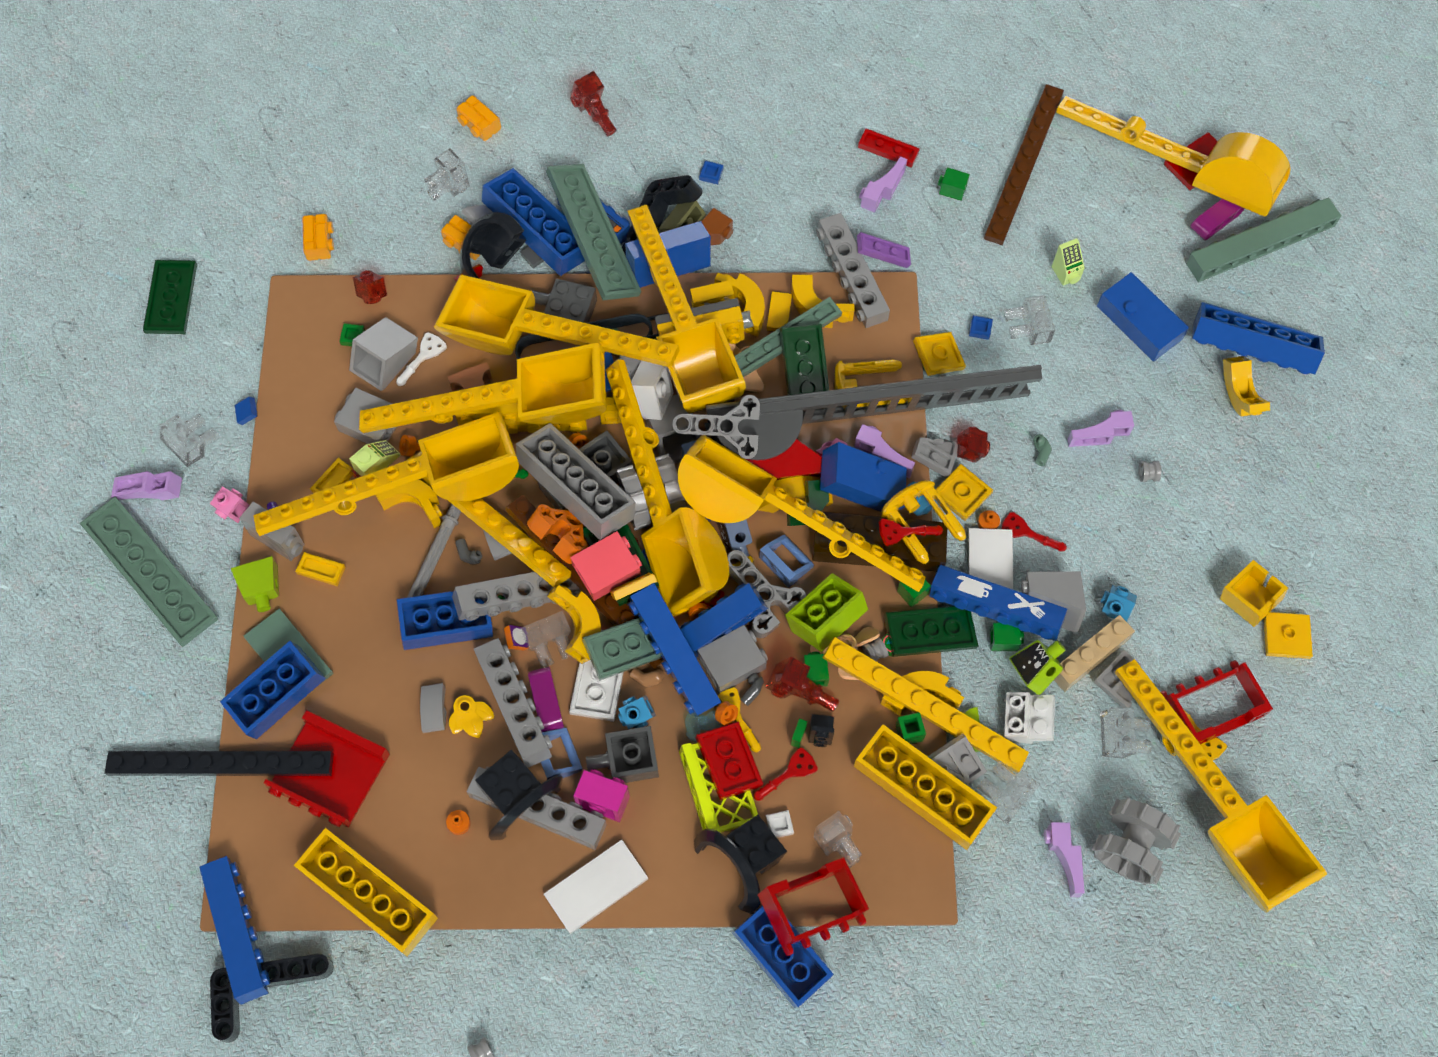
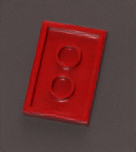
(1202, 145)
(729, 760)

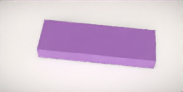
(883, 250)

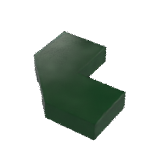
(815, 499)

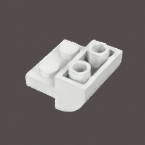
(1029, 717)

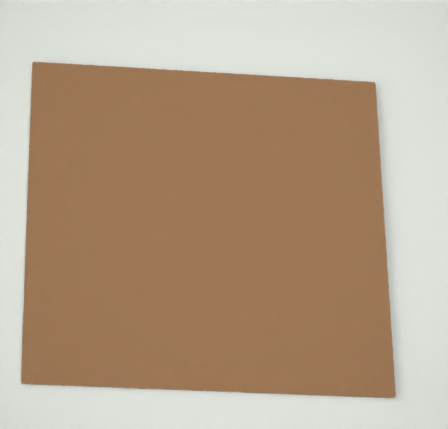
(378, 684)

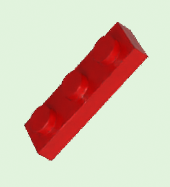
(888, 147)

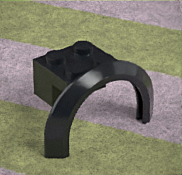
(495, 238)
(513, 790)
(751, 850)

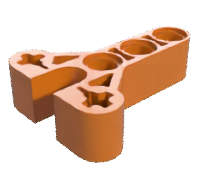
(563, 525)

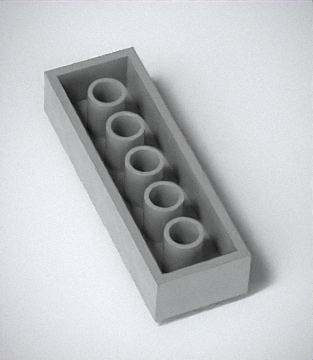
(575, 481)

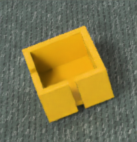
(1248, 595)

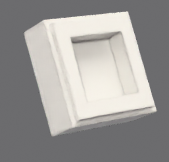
(780, 824)

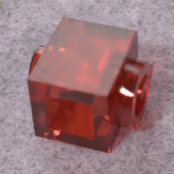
(370, 287)
(972, 444)

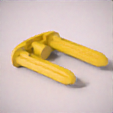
(843, 370)
(907, 498)

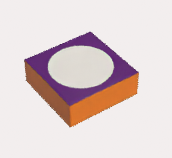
(515, 638)

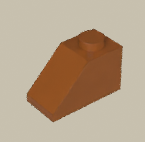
(718, 226)

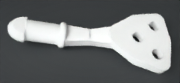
(423, 355)

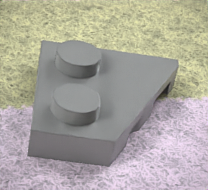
(936, 454)
(1111, 683)
(959, 759)

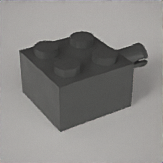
(568, 301)
(628, 756)

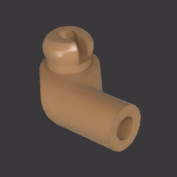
(647, 679)

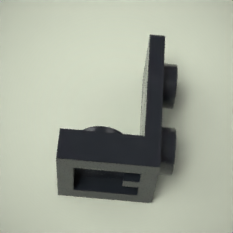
(821, 730)

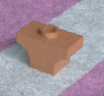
(470, 377)

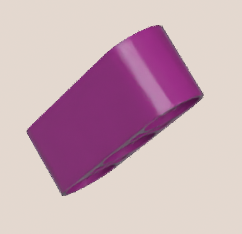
(1216, 218)
(545, 699)

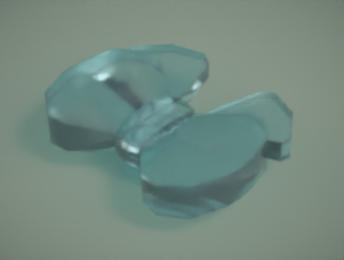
(694, 724)

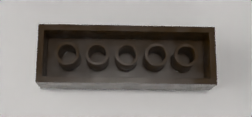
(869, 528)

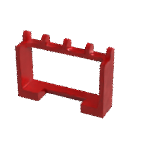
(1249, 684)
(779, 921)

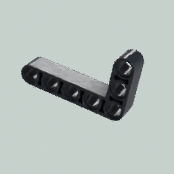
(664, 193)
(283, 977)

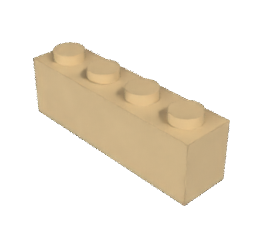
(1093, 652)

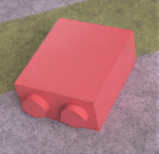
(606, 565)

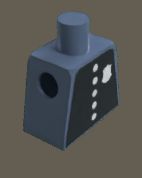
(729, 531)

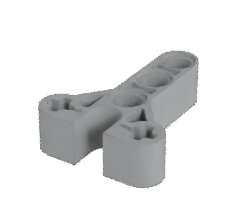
(735, 416)
(777, 595)

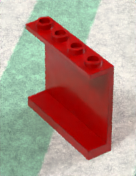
(353, 772)

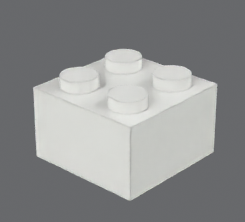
(652, 389)

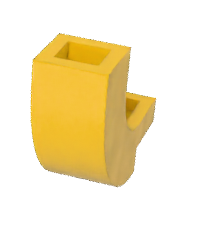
(750, 296)
(805, 298)
(1241, 387)
(795, 487)
(413, 492)
(584, 617)
(932, 683)

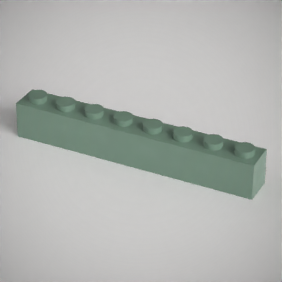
(1263, 239)

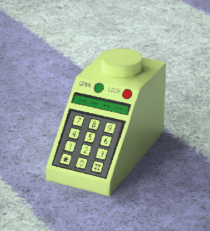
(1068, 262)
(374, 457)

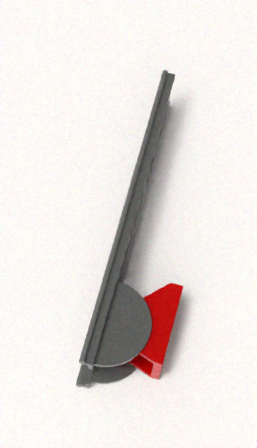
(783, 416)

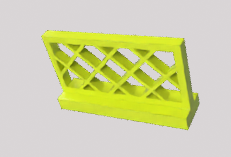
(701, 795)

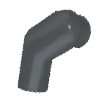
(467, 555)
(757, 683)

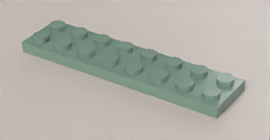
(593, 232)
(149, 571)

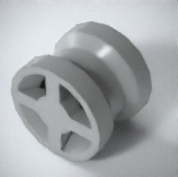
(1149, 471)
(875, 649)
(481, 1049)

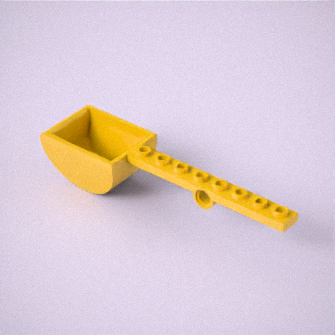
(1238, 169)
(496, 315)
(705, 365)
(548, 389)
(460, 464)
(732, 489)
(681, 544)
(1252, 839)

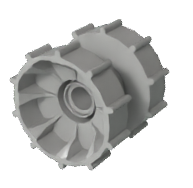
(631, 485)
(1141, 830)

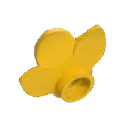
(472, 719)

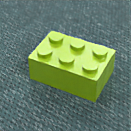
(826, 612)

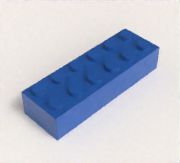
(542, 222)
(1258, 338)

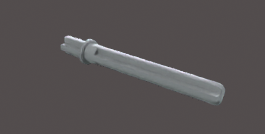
(435, 551)

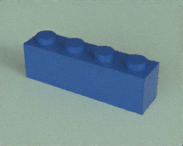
(724, 617)

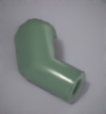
(1043, 448)

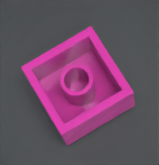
(602, 795)

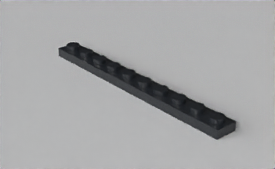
(219, 763)

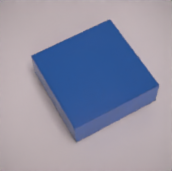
(711, 172)
(980, 327)
(245, 410)

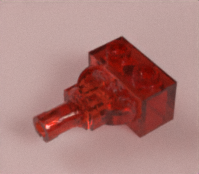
(587, 96)
(790, 679)

